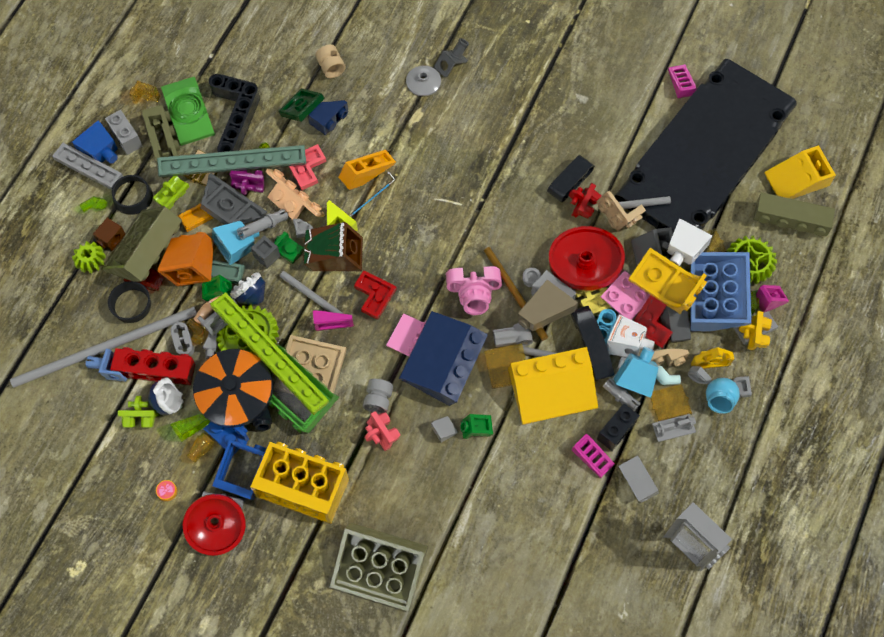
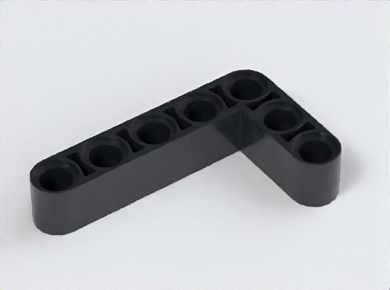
(243, 99)

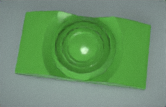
(187, 111)

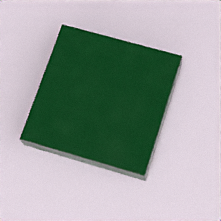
(301, 105)

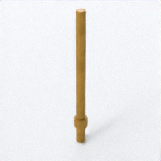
(512, 288)

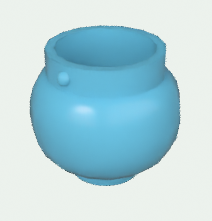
(722, 395)

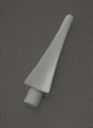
(211, 345)

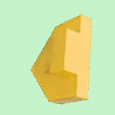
(713, 358)

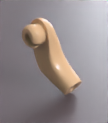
(205, 310)

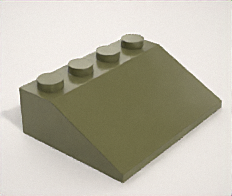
(143, 244)
(378, 566)

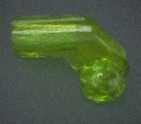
(93, 202)

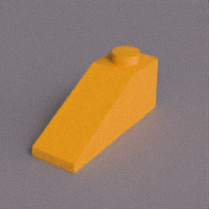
(363, 169)

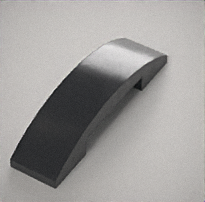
(594, 341)

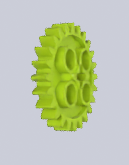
(262, 319)

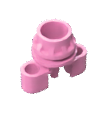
(474, 291)

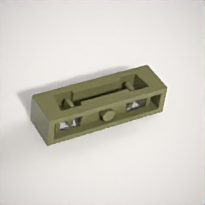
(156, 117)

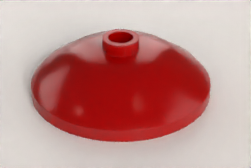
(210, 537)

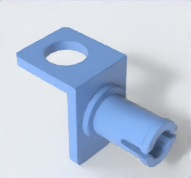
(104, 366)

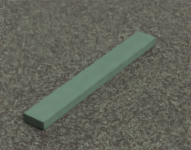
(231, 161)

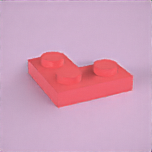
(303, 173)

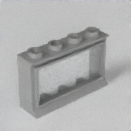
(698, 537)

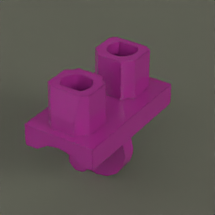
(247, 181)

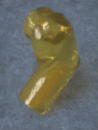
(198, 331)

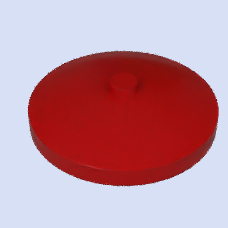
(586, 258)

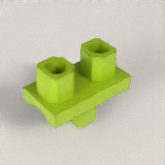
(171, 192)
(147, 416)

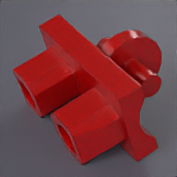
(582, 199)

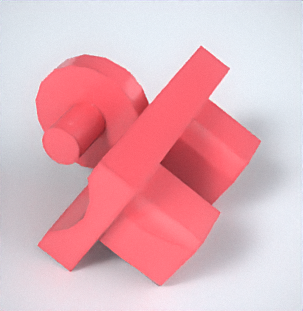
(379, 433)

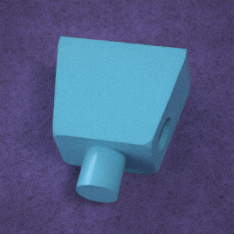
(230, 244)
(638, 373)

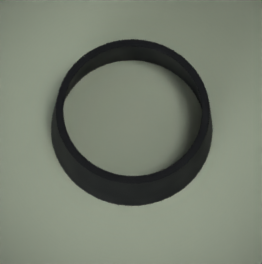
(136, 208)
(124, 287)

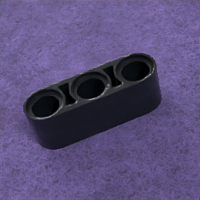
(570, 178)

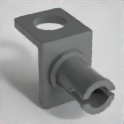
(452, 57)

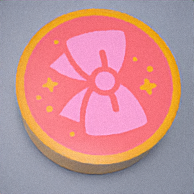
(166, 490)

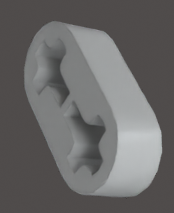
(186, 338)

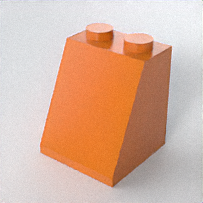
(188, 259)

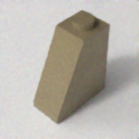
(546, 307)

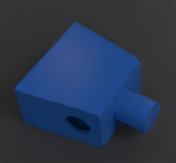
(97, 143)

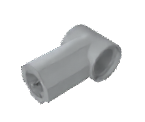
(512, 336)

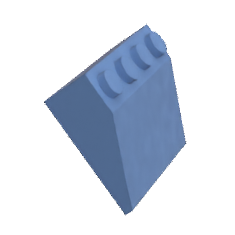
(726, 296)

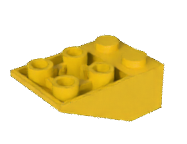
(801, 174)

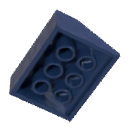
(443, 357)

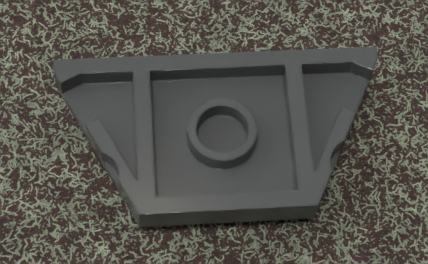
(228, 204)

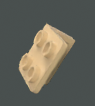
(615, 213)

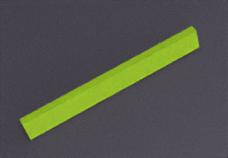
(269, 353)

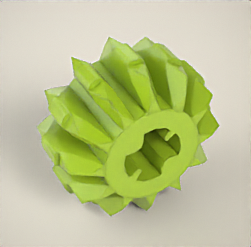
(95, 256)

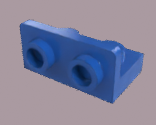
(223, 434)

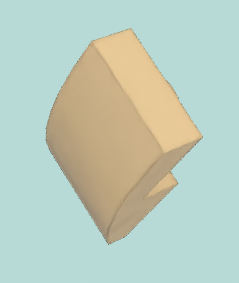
(671, 356)

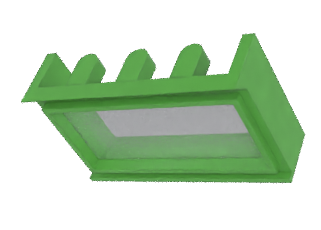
(291, 406)

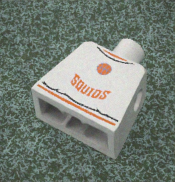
(627, 338)

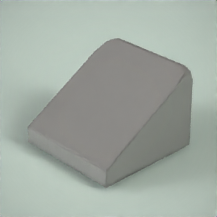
(443, 428)

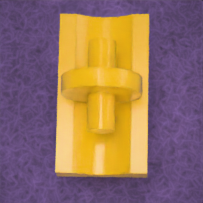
(754, 331)

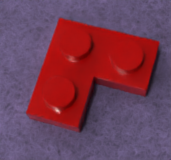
(379, 293)
(649, 316)

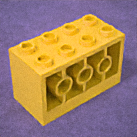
(297, 479)

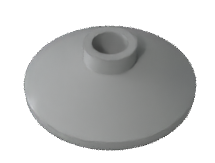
(424, 86)

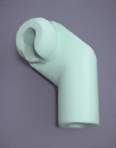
(666, 379)

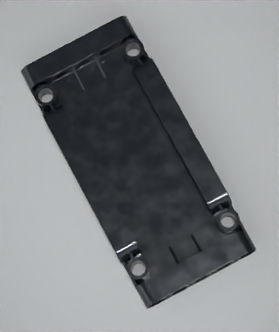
(708, 147)

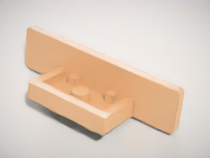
(289, 198)

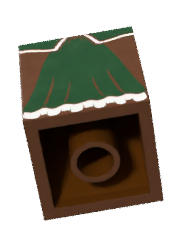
(333, 248)

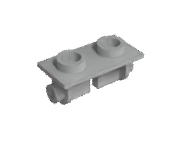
(674, 427)

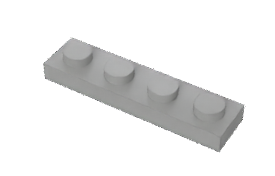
(87, 166)

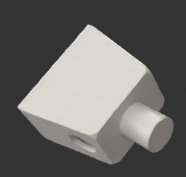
(687, 243)

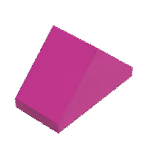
(770, 297)

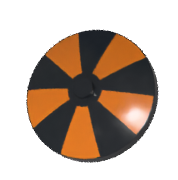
(233, 388)

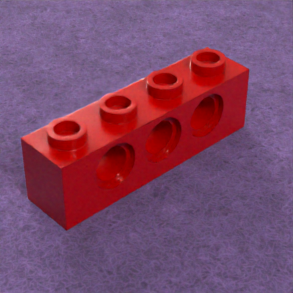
(180, 375)

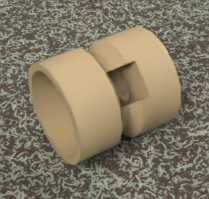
(330, 61)

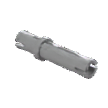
(268, 221)

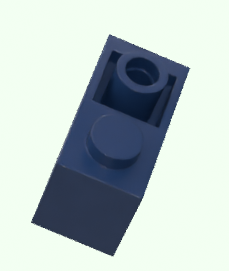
(327, 115)

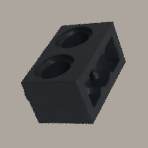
(618, 427)

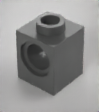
(265, 252)

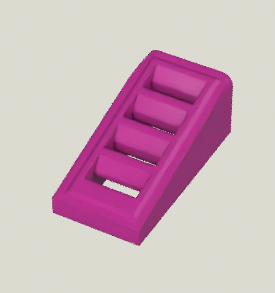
(682, 91)
(329, 320)
(592, 445)

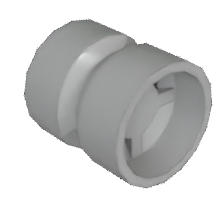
(377, 396)

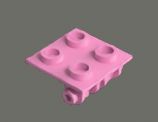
(625, 296)
(405, 334)

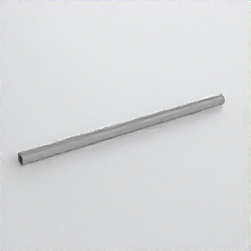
(100, 348)

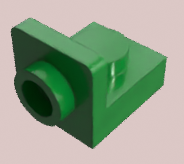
(288, 248)
(216, 287)
(476, 426)

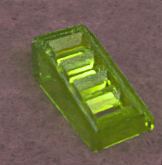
(189, 426)

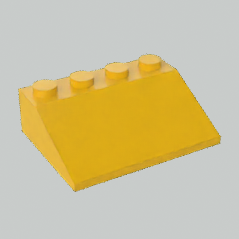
(553, 385)

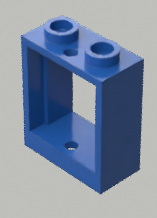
(224, 465)

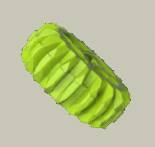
(758, 254)

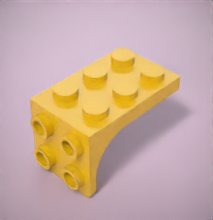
(667, 281)

